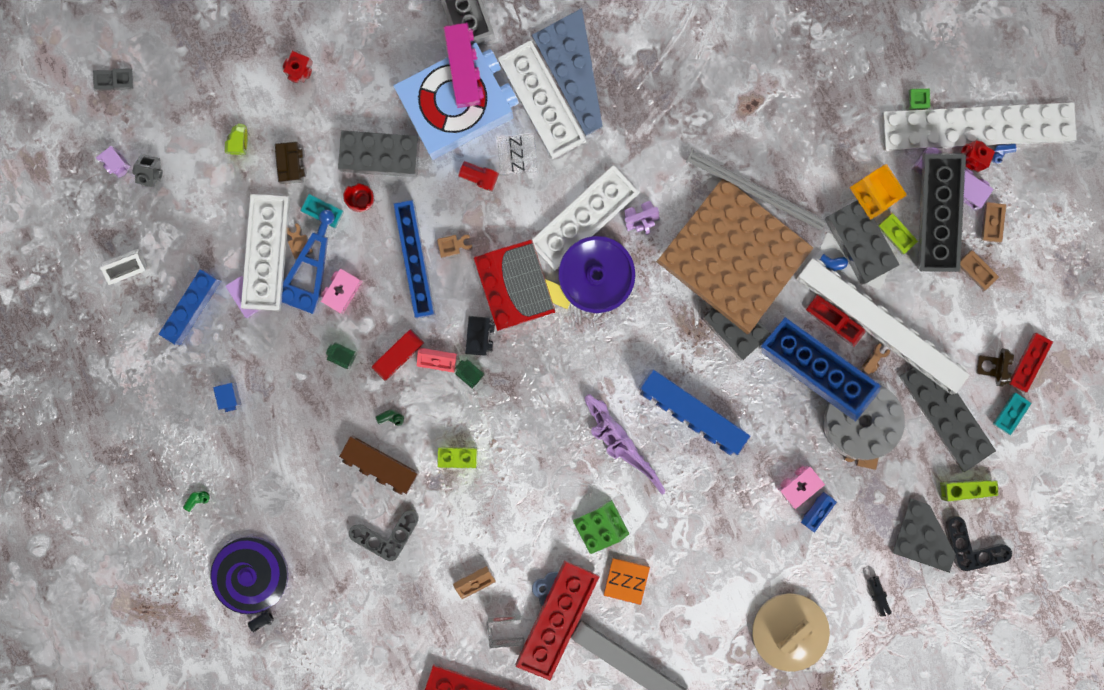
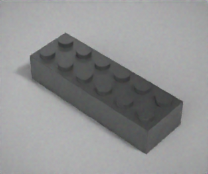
(941, 212)

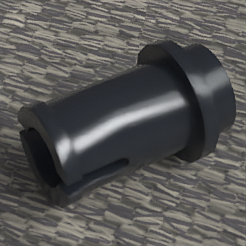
(261, 621)

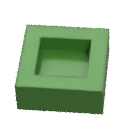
(919, 98)

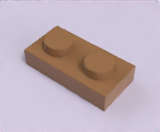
(993, 222)
(978, 270)
(474, 582)

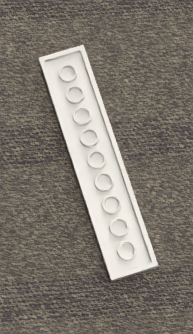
(986, 124)

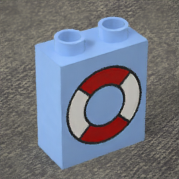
(433, 107)

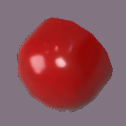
(358, 197)

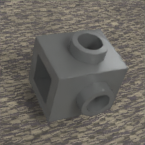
(147, 170)

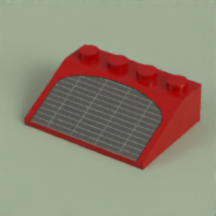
(514, 285)

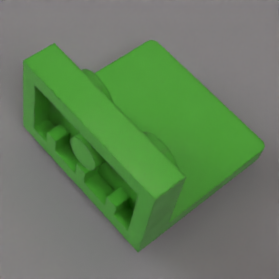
(601, 527)

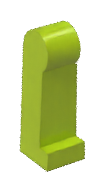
(968, 490)

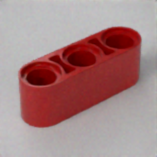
(397, 355)

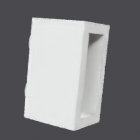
(123, 266)

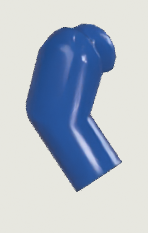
(1001, 150)

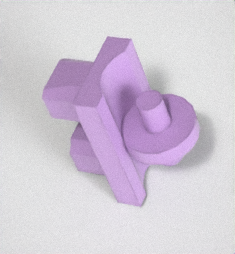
(642, 220)

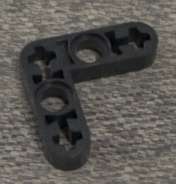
(973, 555)

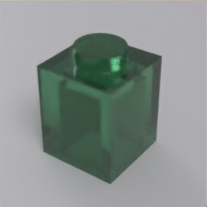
(341, 355)
(469, 373)

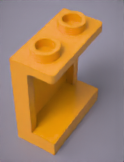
(878, 191)

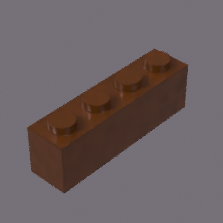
(380, 465)

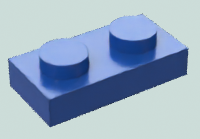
(818, 512)

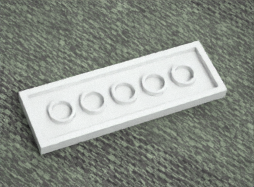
(541, 99)
(585, 216)
(265, 252)

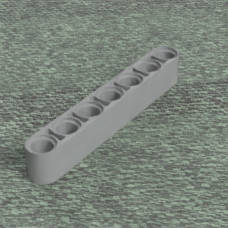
(622, 659)

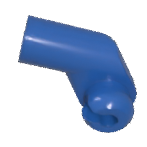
(834, 264)

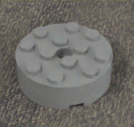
(879, 437)

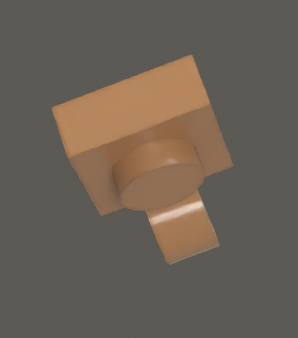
(871, 363)

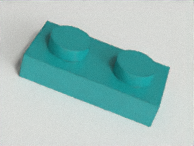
(314, 206)
(1012, 413)

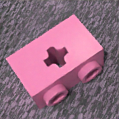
(350, 286)
(811, 485)

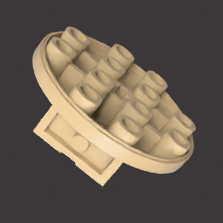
(790, 632)

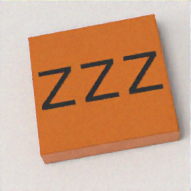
(626, 581)

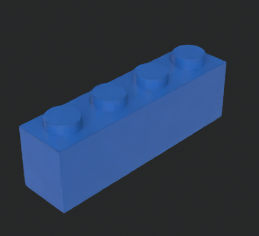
(189, 307)

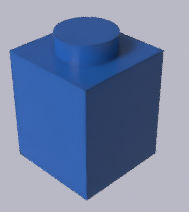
(227, 396)

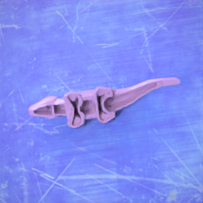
(618, 441)

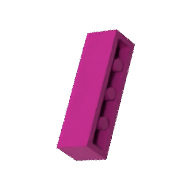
(462, 65)

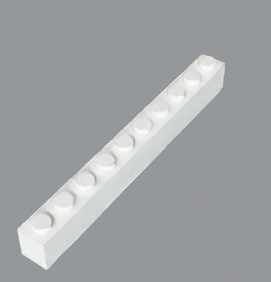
(883, 327)

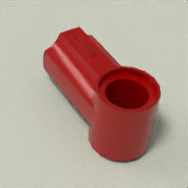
(483, 177)

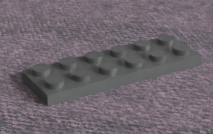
(949, 419)

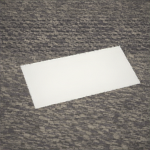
(832, 250)

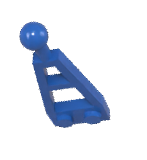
(300, 297)

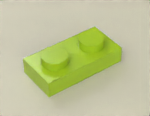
(897, 233)

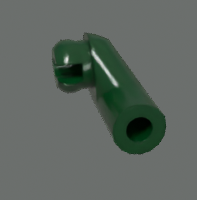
(392, 416)

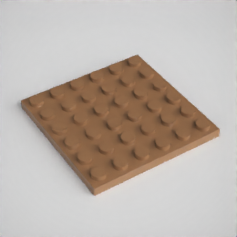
(735, 255)

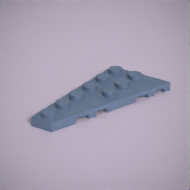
(569, 60)

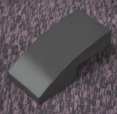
(112, 79)

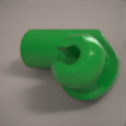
(196, 498)

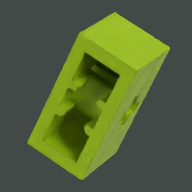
(457, 457)

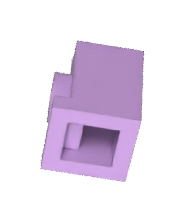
(114, 161)

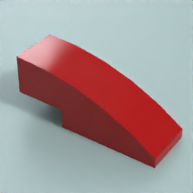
(836, 320)

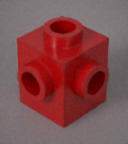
(297, 67)
(977, 155)

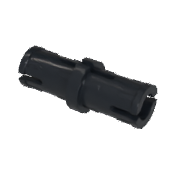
(879, 596)

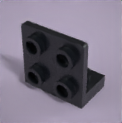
(478, 336)

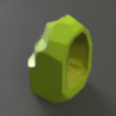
(237, 140)

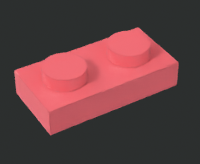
(436, 360)

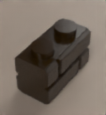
(289, 162)

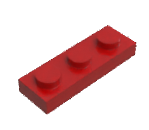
(1030, 362)

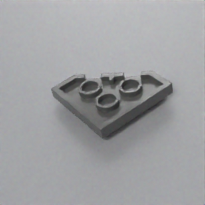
(923, 538)

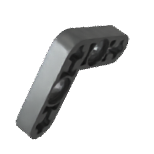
(385, 543)

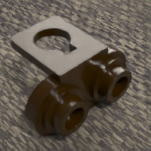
(1001, 366)

